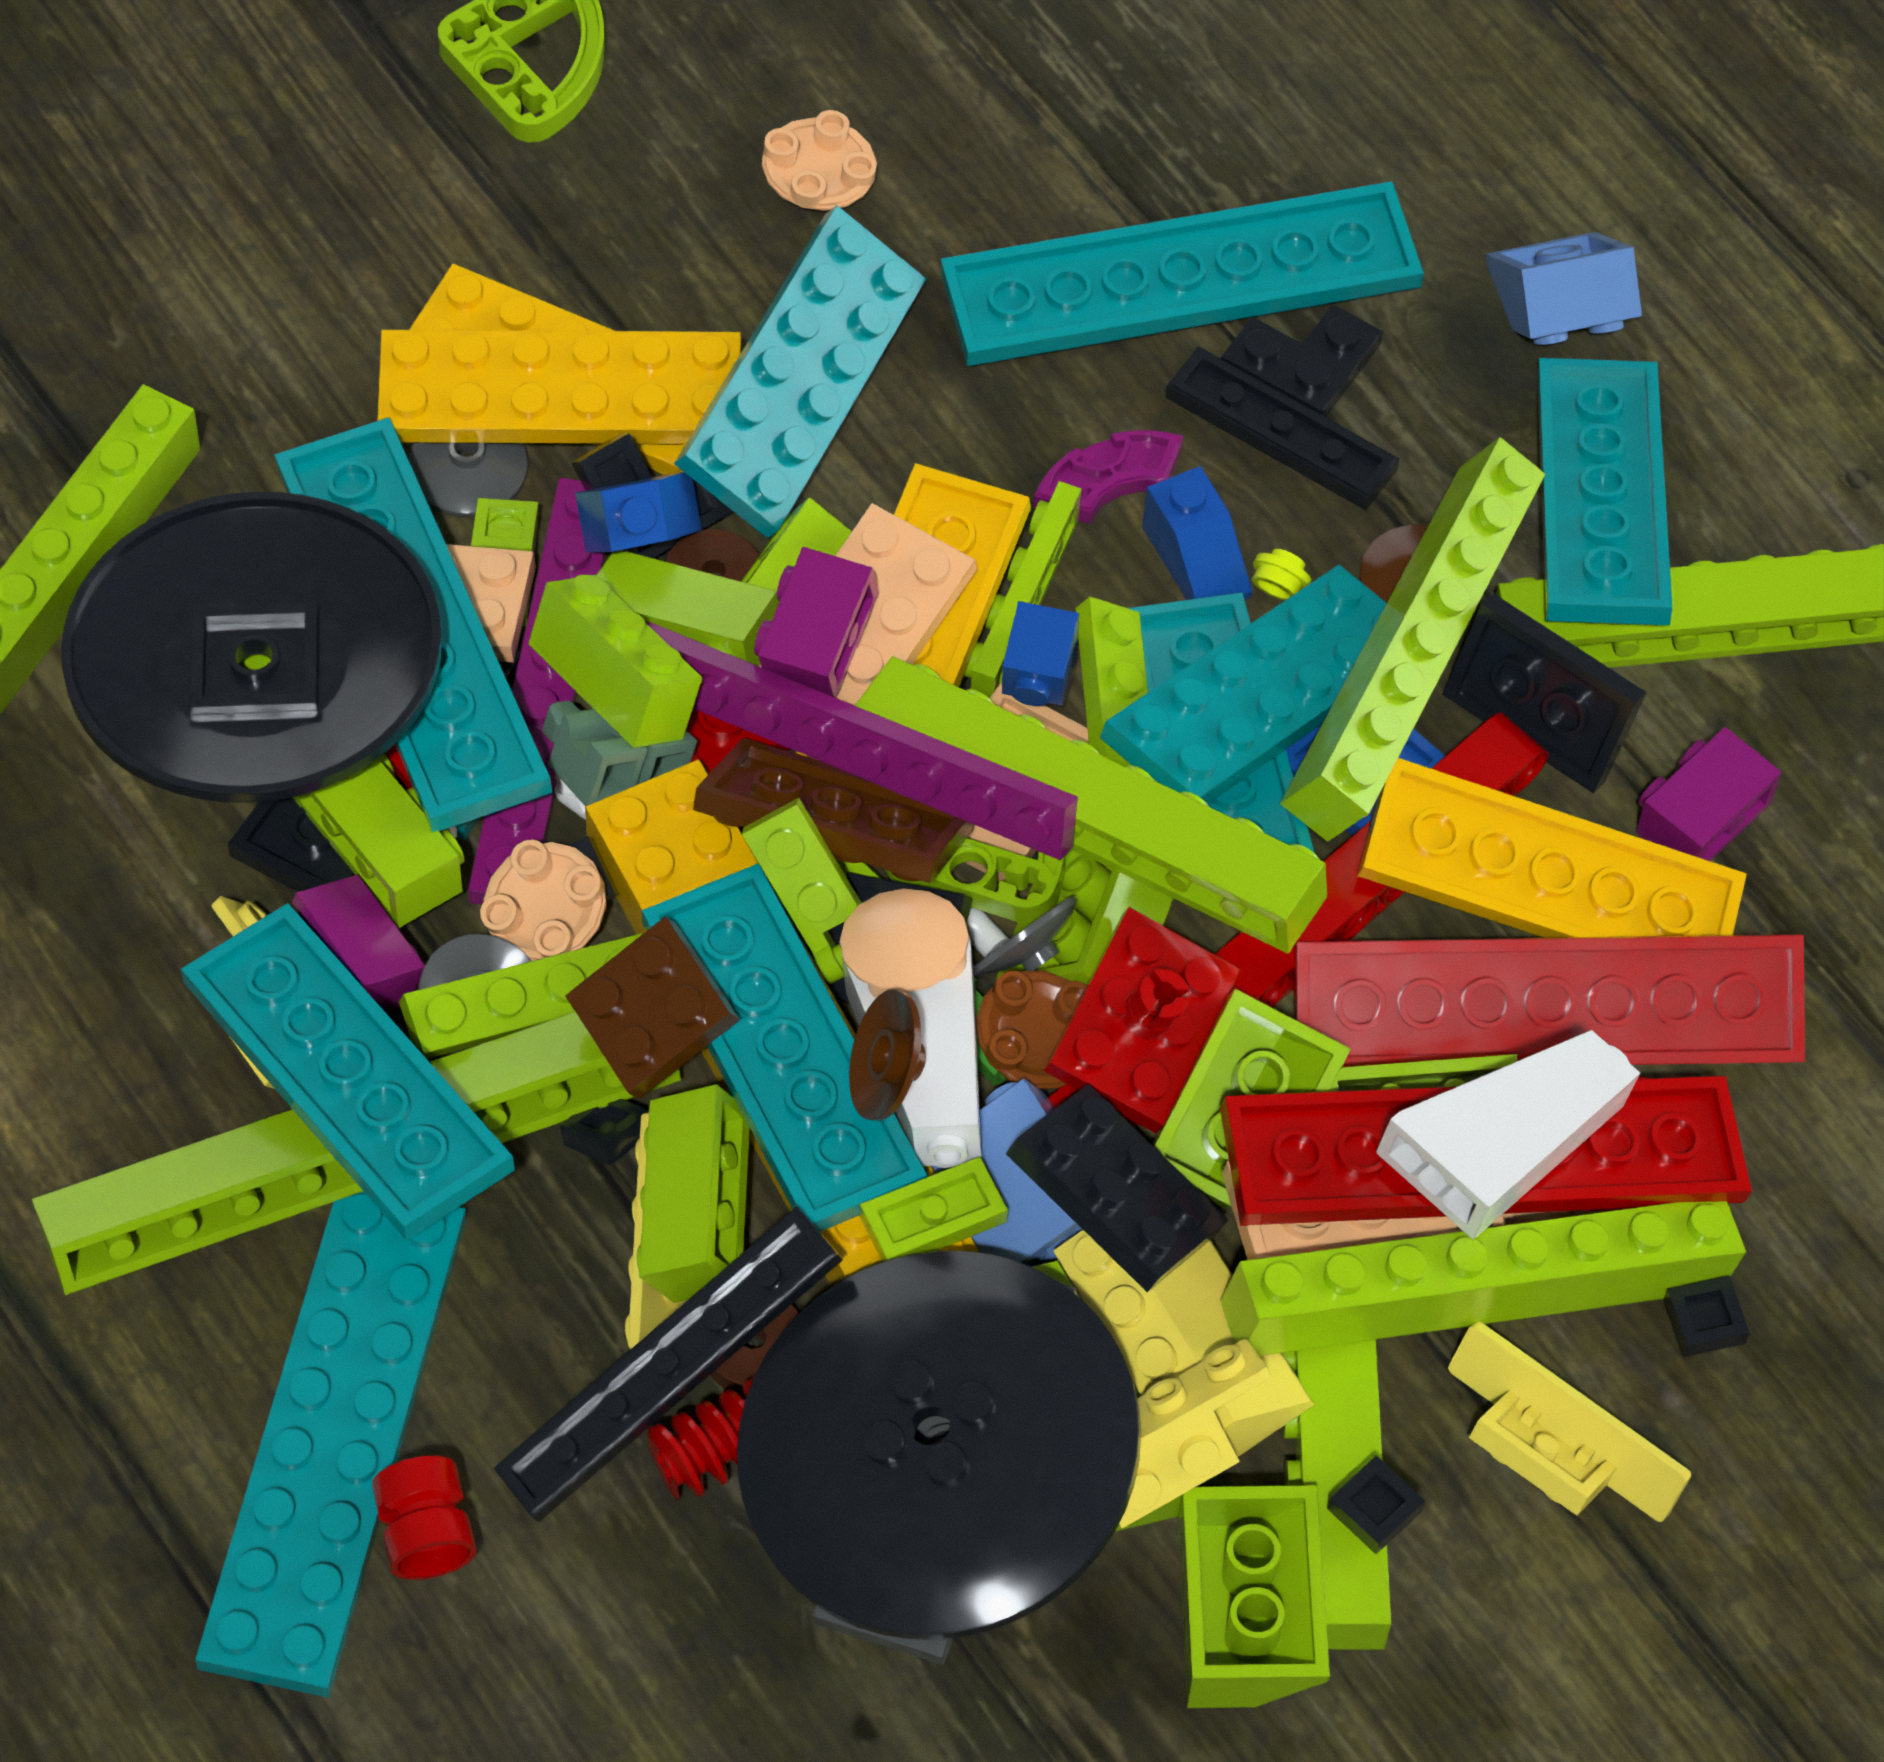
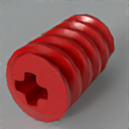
(700, 1444)

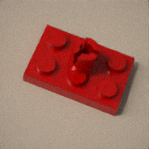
(1142, 1019)

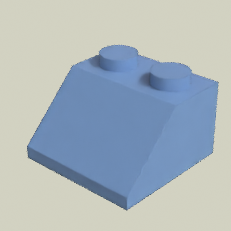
(1567, 286)

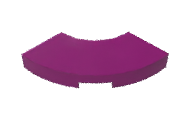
(1113, 468)

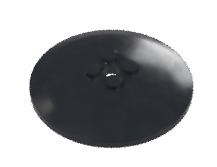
(237, 576)
(957, 1528)

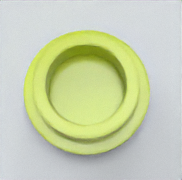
(1280, 574)

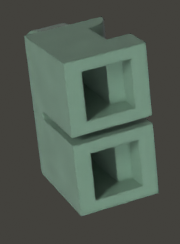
(598, 760)

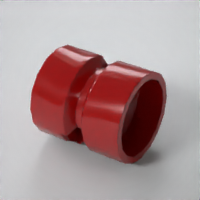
(424, 1526)

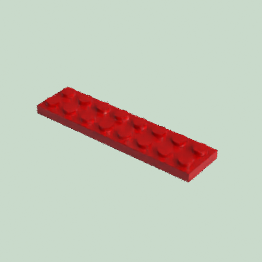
(1519, 996)
(1319, 1161)

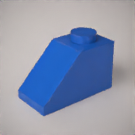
(638, 512)
(1195, 536)
(1041, 655)

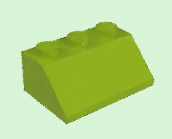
(1102, 900)
(1244, 1054)
(1251, 1594)

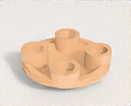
(819, 162)
(545, 899)
(904, 941)

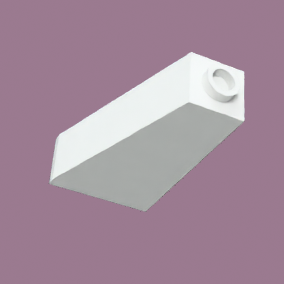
(943, 1103)
(1507, 1130)

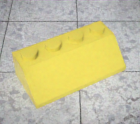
(1177, 1329)

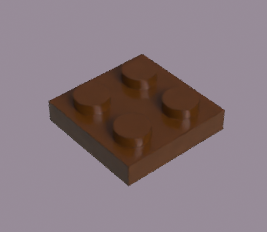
(652, 1008)

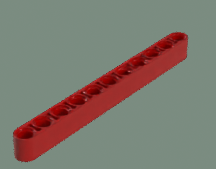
(1492, 756)

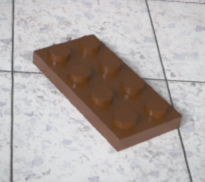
(851, 813)

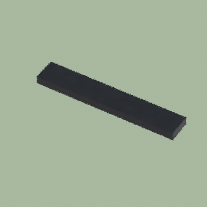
(667, 1364)

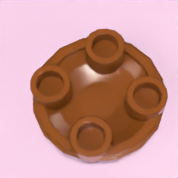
(1023, 1022)

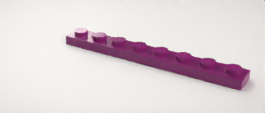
(535, 690)
(879, 749)

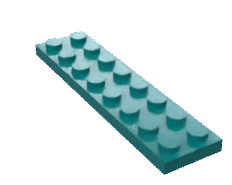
(1180, 273)
(470, 740)
(329, 1432)

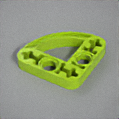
(494, 51)
(1018, 872)

